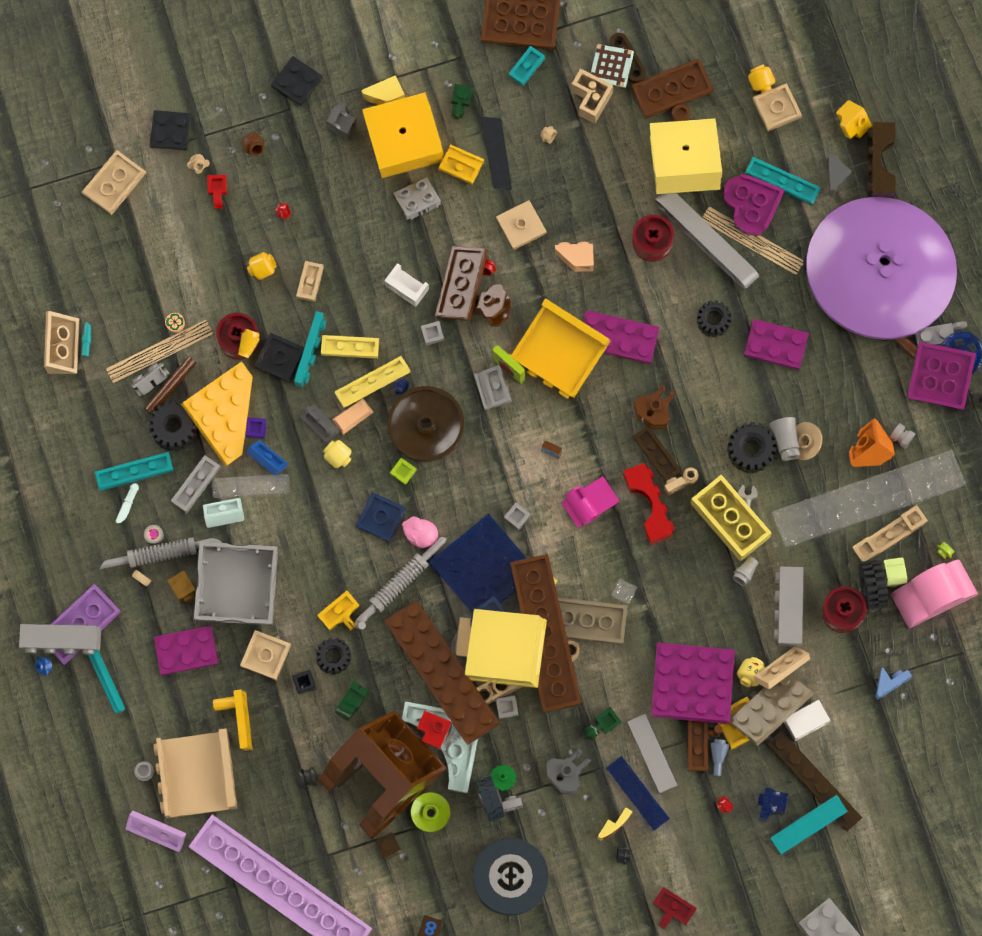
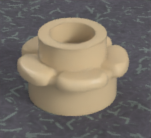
(548, 134)

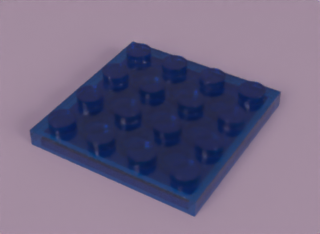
(479, 564)

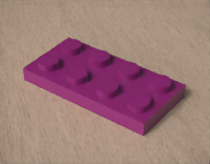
(628, 338)

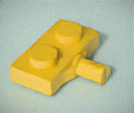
(339, 612)

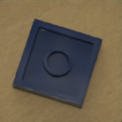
(381, 517)

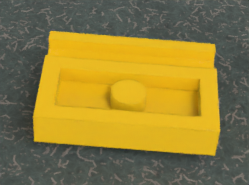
(461, 164)

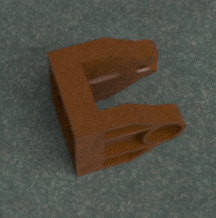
(394, 758)

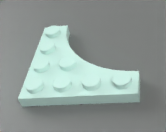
(457, 754)

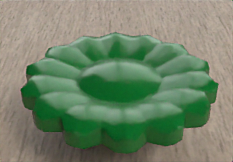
(503, 777)

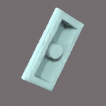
(223, 512)

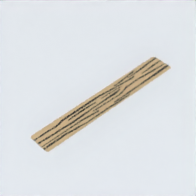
(756, 243)
(159, 351)

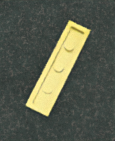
(372, 381)

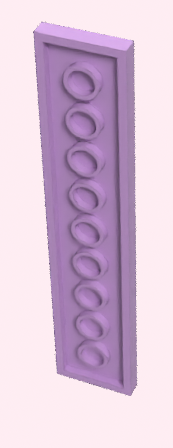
(274, 882)

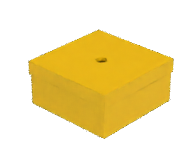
(403, 135)

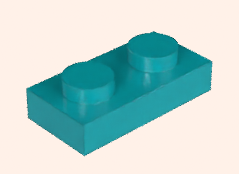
(526, 66)

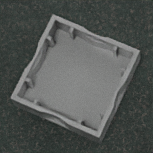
(236, 583)

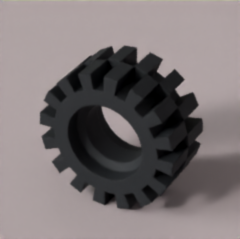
(714, 329)
(330, 667)

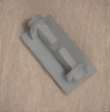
(143, 382)

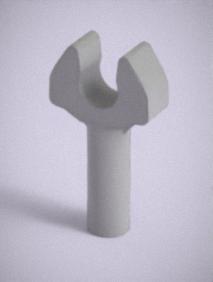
(748, 498)

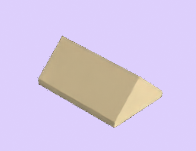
(61, 344)

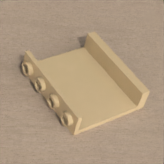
(195, 774)

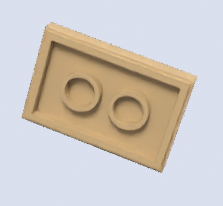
(113, 182)

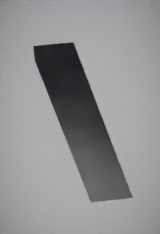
(496, 153)

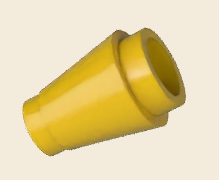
(248, 342)

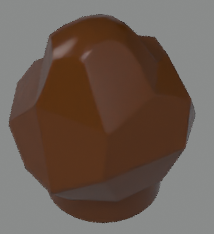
(252, 144)

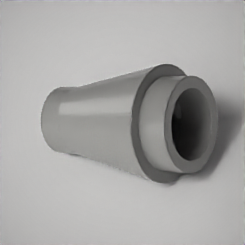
(744, 573)

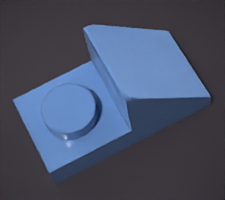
(887, 685)

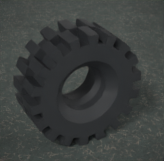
(754, 433)
(169, 439)
(873, 584)

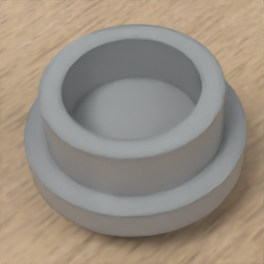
(144, 771)

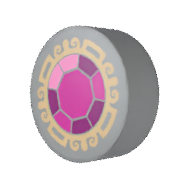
(153, 534)

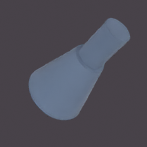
(719, 751)

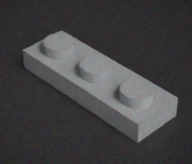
(195, 484)

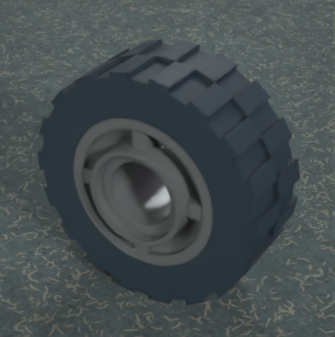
(490, 798)

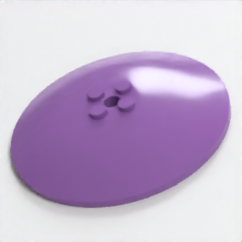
(875, 297)

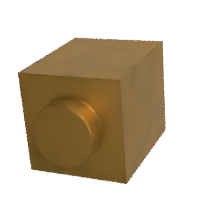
(182, 587)

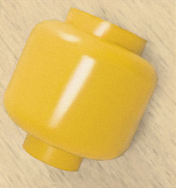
(761, 78)
(261, 265)

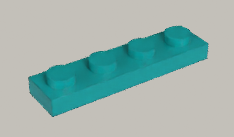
(312, 342)

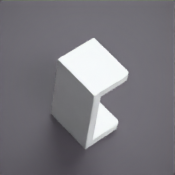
(406, 286)
(806, 720)

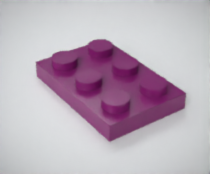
(776, 344)
(186, 650)

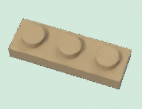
(782, 667)

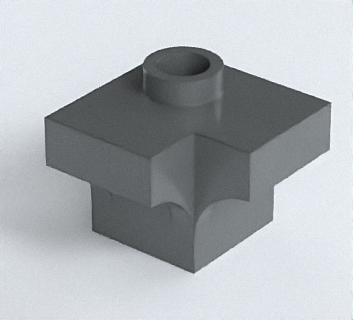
(340, 121)

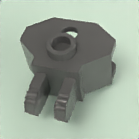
(566, 770)

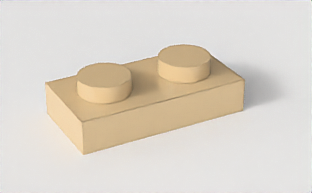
(310, 281)

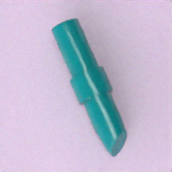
(86, 340)

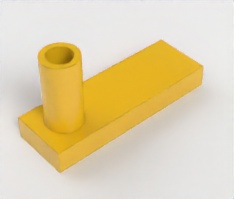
(239, 702)

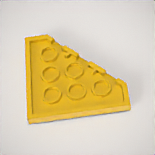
(222, 412)

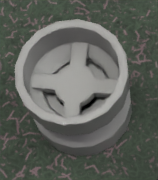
(901, 435)

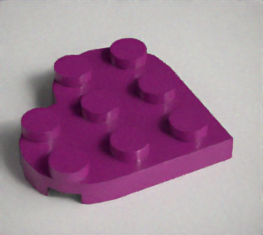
(753, 203)

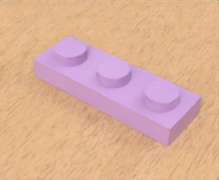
(155, 831)

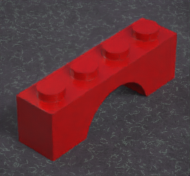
(640, 481)

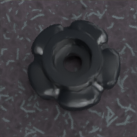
(623, 855)

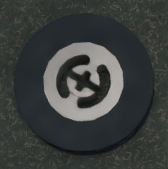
(487, 876)

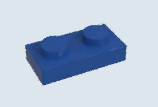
(267, 457)

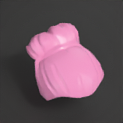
(420, 532)

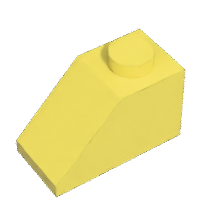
(384, 91)

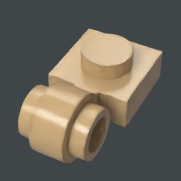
(674, 484)

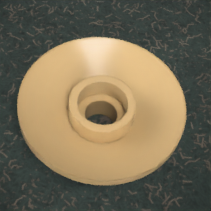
(805, 432)

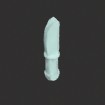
(127, 504)

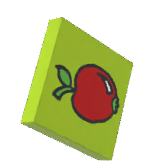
(508, 364)

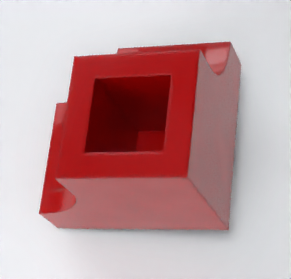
(435, 729)

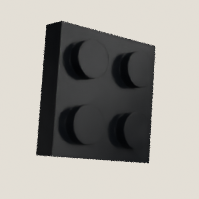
(297, 81)
(170, 130)
(279, 357)

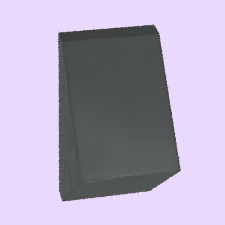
(837, 174)

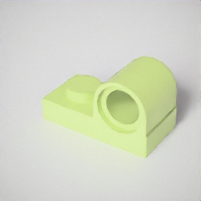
(895, 572)

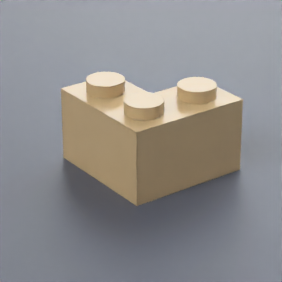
(595, 94)

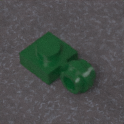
(462, 97)
(606, 722)

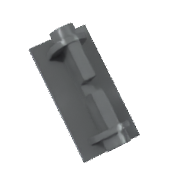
(319, 423)

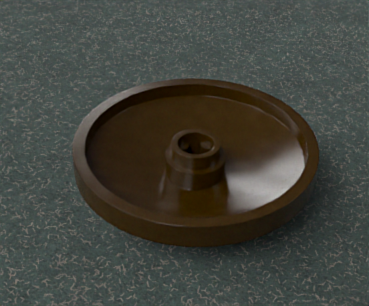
(426, 424)

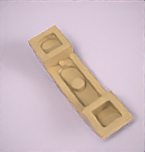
(890, 534)

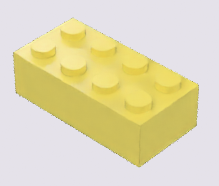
(730, 518)

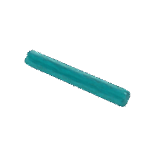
(106, 682)

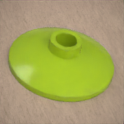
(428, 802)

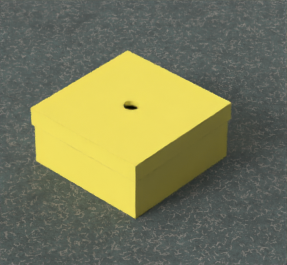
(685, 156)
(505, 648)

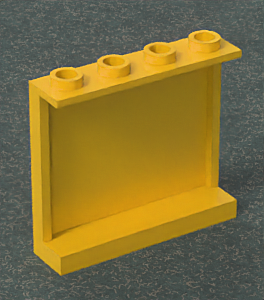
(560, 349)

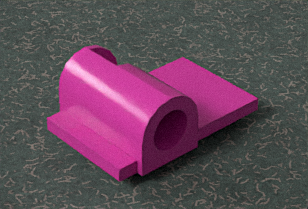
(589, 502)

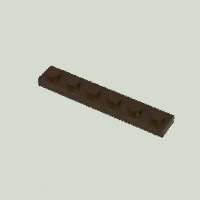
(811, 777)

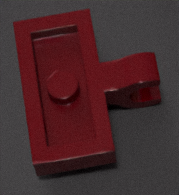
(673, 907)

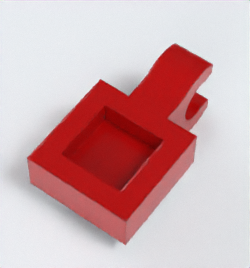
(217, 187)

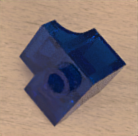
(772, 803)

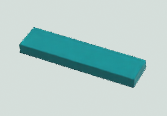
(791, 184)
(134, 471)
(809, 824)

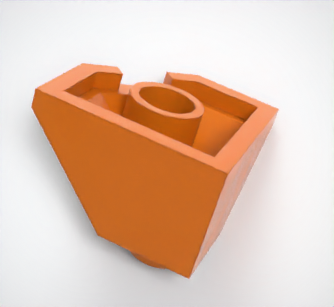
(872, 447)

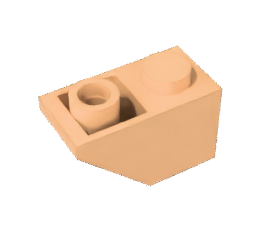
(576, 256)

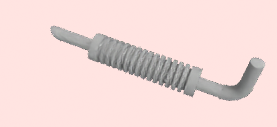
(158, 553)
(398, 583)

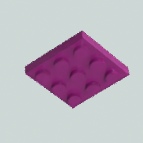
(941, 375)

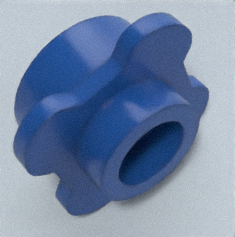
(43, 665)

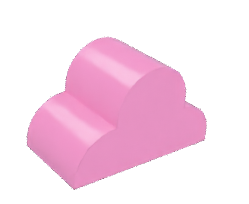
(933, 592)

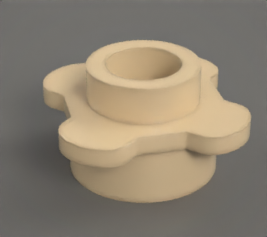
(197, 159)

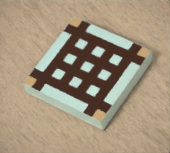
(612, 64)

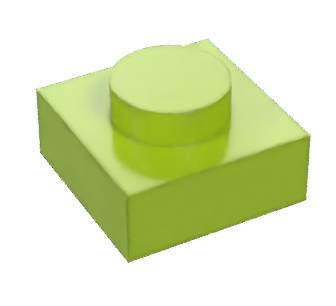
(403, 471)

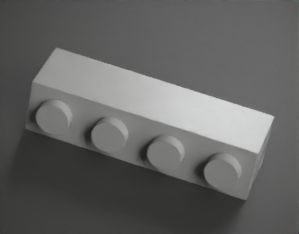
(789, 606)
(60, 638)

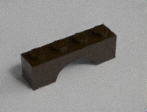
(882, 138)

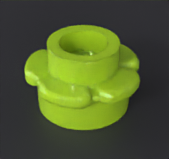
(945, 550)

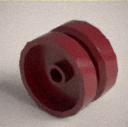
(652, 238)
(228, 330)
(855, 608)

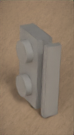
(493, 387)

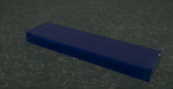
(637, 793)

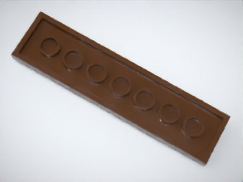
(539, 597)
(442, 672)

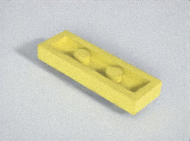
(349, 346)

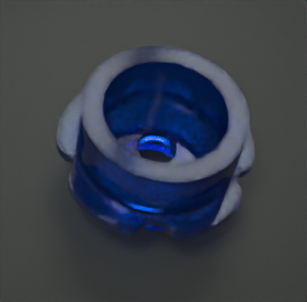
(401, 386)

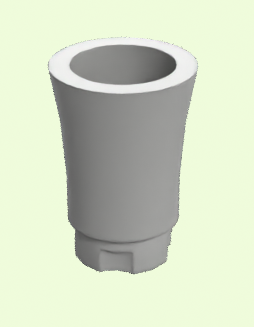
(786, 438)

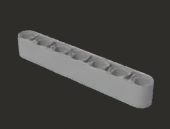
(707, 239)

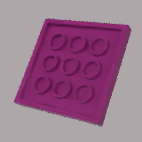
(693, 683)

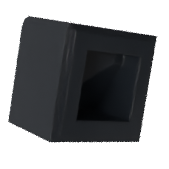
(304, 682)

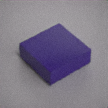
(256, 428)

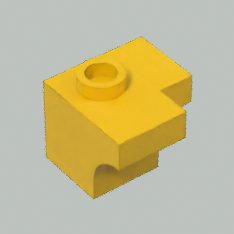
(853, 120)

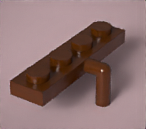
(698, 744)

